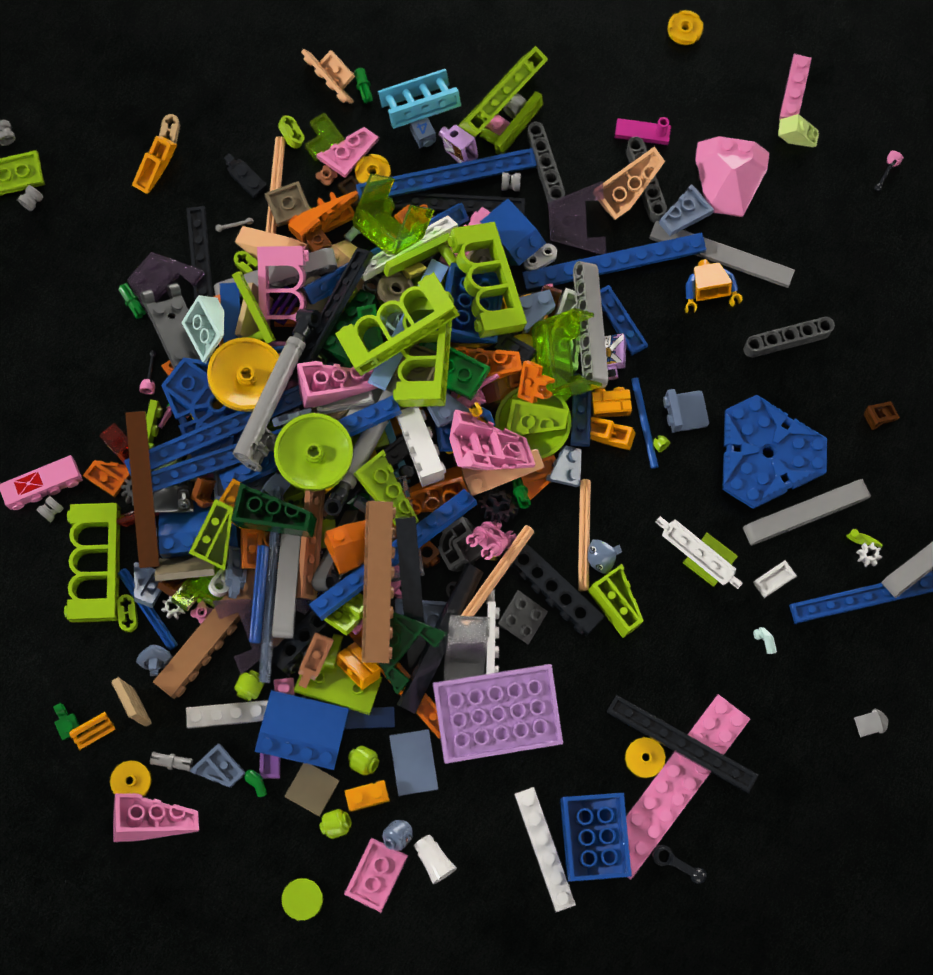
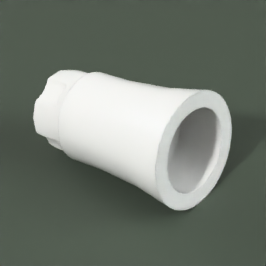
(434, 859)

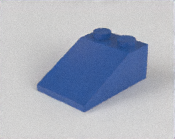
(516, 233)

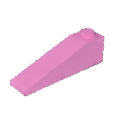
(326, 384)
(144, 818)

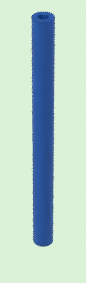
(644, 423)

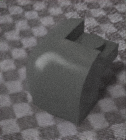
(454, 546)

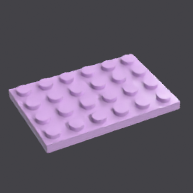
(497, 713)

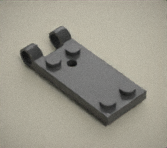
(171, 331)

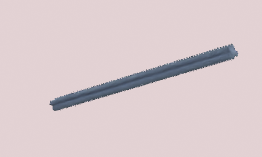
(270, 594)

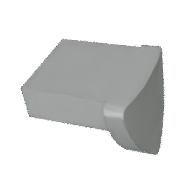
(871, 723)

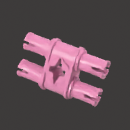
(491, 539)

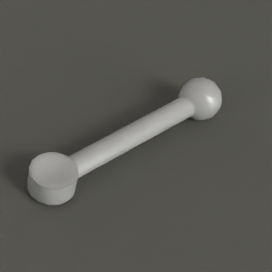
(219, 228)

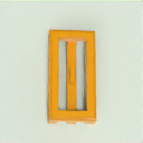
(93, 733)

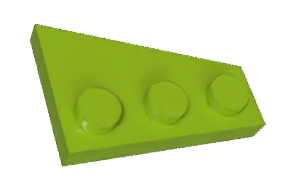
(535, 418)

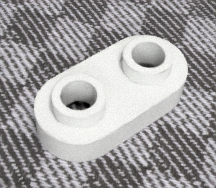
(541, 258)
(218, 581)

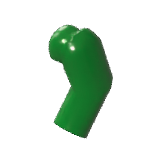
(256, 781)

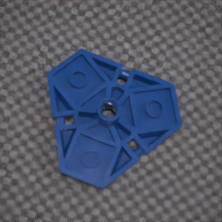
(190, 395)
(794, 452)

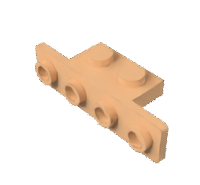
(334, 72)

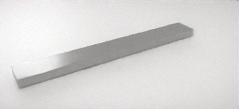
(734, 258)

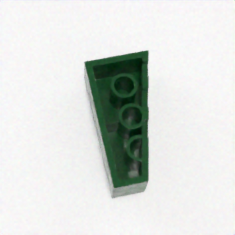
(332, 348)
(268, 513)

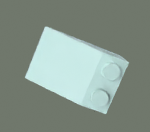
(205, 325)

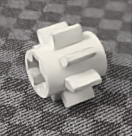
(869, 559)
(172, 612)

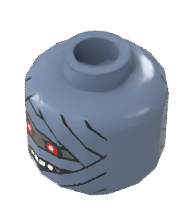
(397, 835)

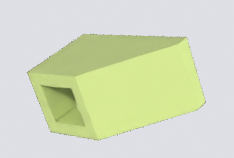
(798, 131)

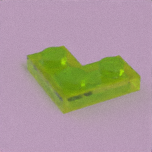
(327, 135)
(192, 590)

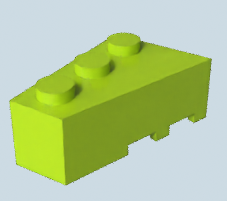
(214, 535)

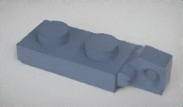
(235, 576)

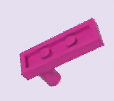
(648, 132)

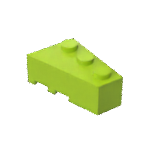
(616, 601)

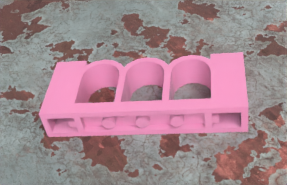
(280, 256)

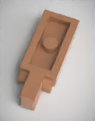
(314, 658)

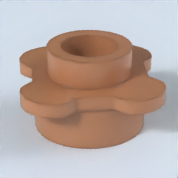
(326, 180)

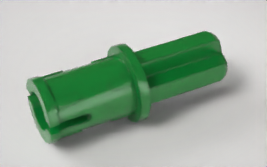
(363, 84)
(132, 300)
(520, 492)

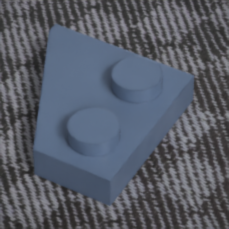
(536, 307)
(444, 414)

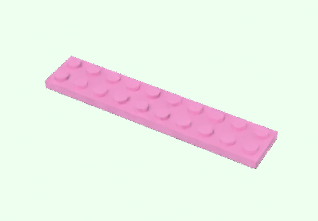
(679, 781)

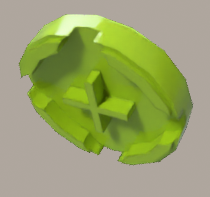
(302, 899)

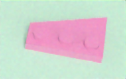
(346, 154)

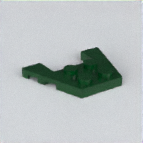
(404, 635)

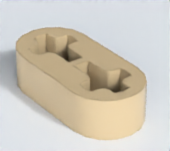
(173, 132)

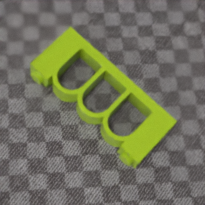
(503, 92)
(488, 322)
(352, 336)
(424, 392)
(82, 517)

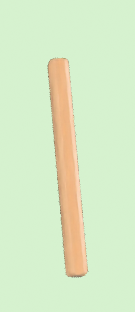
(276, 178)
(584, 535)
(498, 571)

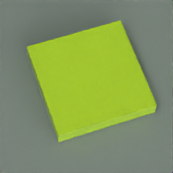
(720, 549)

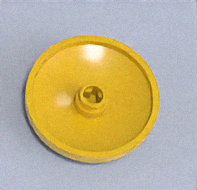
(240, 372)

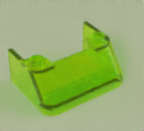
(375, 219)
(552, 342)

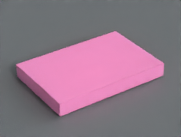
(376, 875)

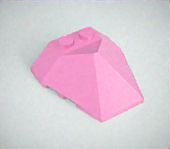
(730, 173)
(485, 447)

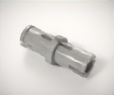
(171, 761)

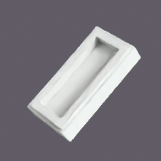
(774, 579)

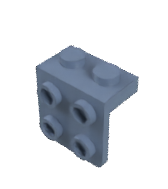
(685, 410)

